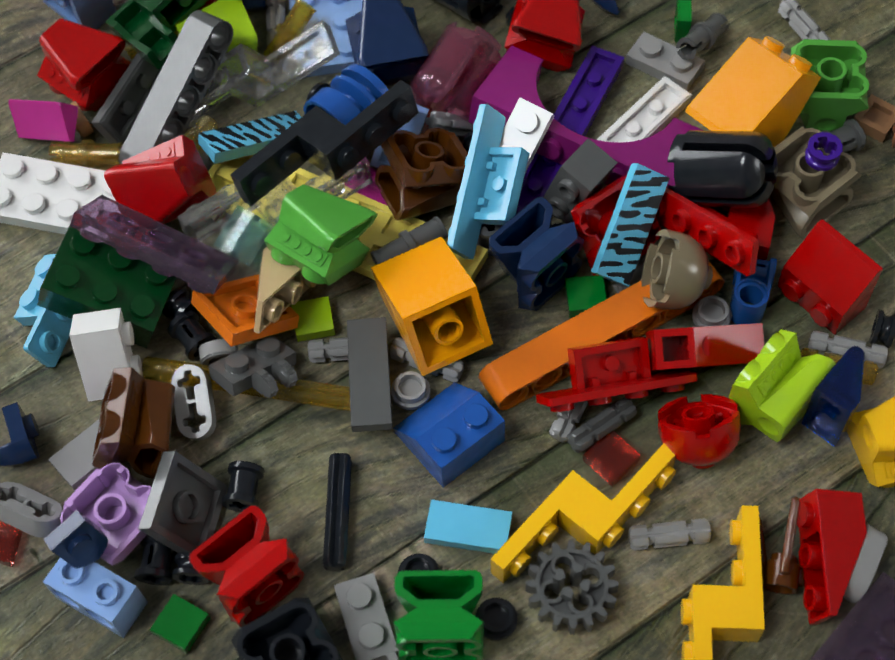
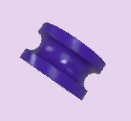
(831, 145)

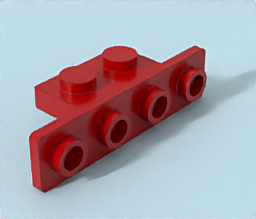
(714, 231)
(610, 371)

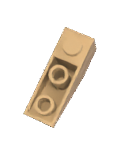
(277, 289)

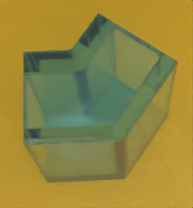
(243, 235)

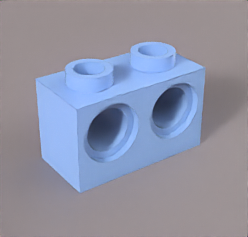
(97, 594)

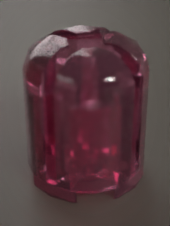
(454, 71)

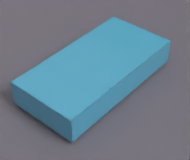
(467, 526)

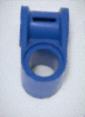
(753, 290)

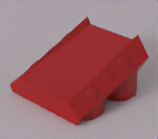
(594, 215)

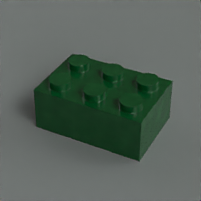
(96, 278)

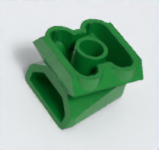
(439, 615)

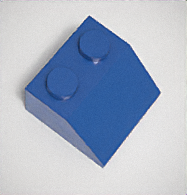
(452, 432)

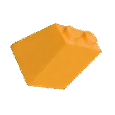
(756, 91)
(433, 305)

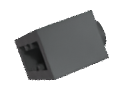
(579, 179)

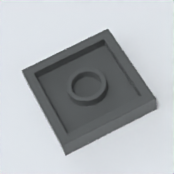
(182, 504)

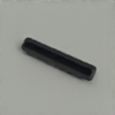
(337, 512)

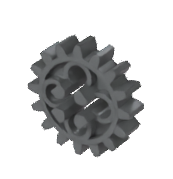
(594, 595)

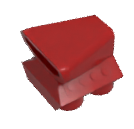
(547, 31)
(81, 62)
(162, 180)
(248, 566)

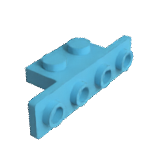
(489, 183)
(49, 328)

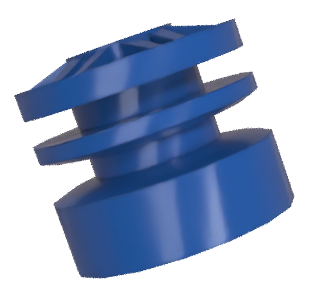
(348, 93)

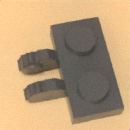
(256, 367)

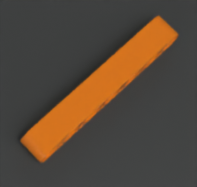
(545, 358)

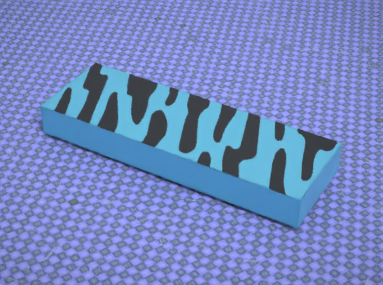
(244, 138)
(630, 224)

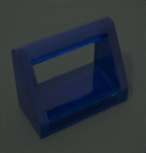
(836, 398)

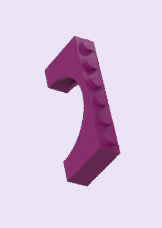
(518, 77)

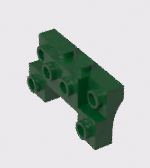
(151, 25)

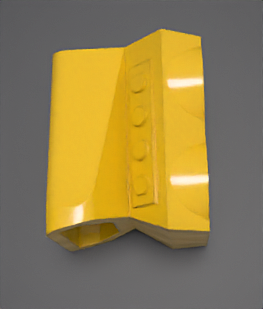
(874, 442)

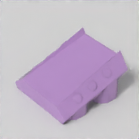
(115, 505)

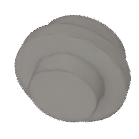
(711, 312)
(410, 390)

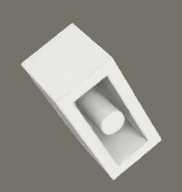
(100, 345)

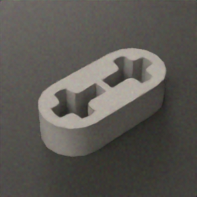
(203, 401)
(28, 509)
(866, 564)

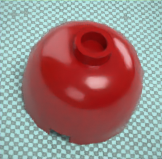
(700, 431)

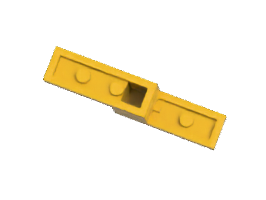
(583, 514)
(729, 611)

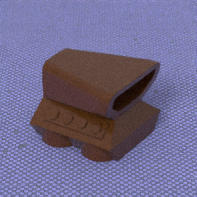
(422, 172)
(134, 422)

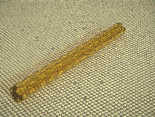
(303, 392)

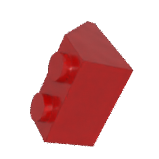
(829, 277)

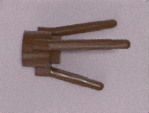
(782, 572)

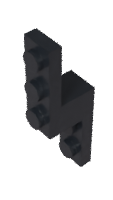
(325, 143)

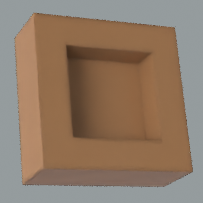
(877, 119)

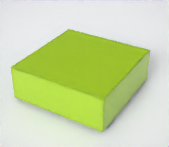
(314, 319)

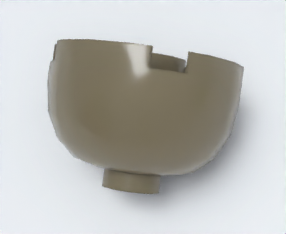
(676, 271)

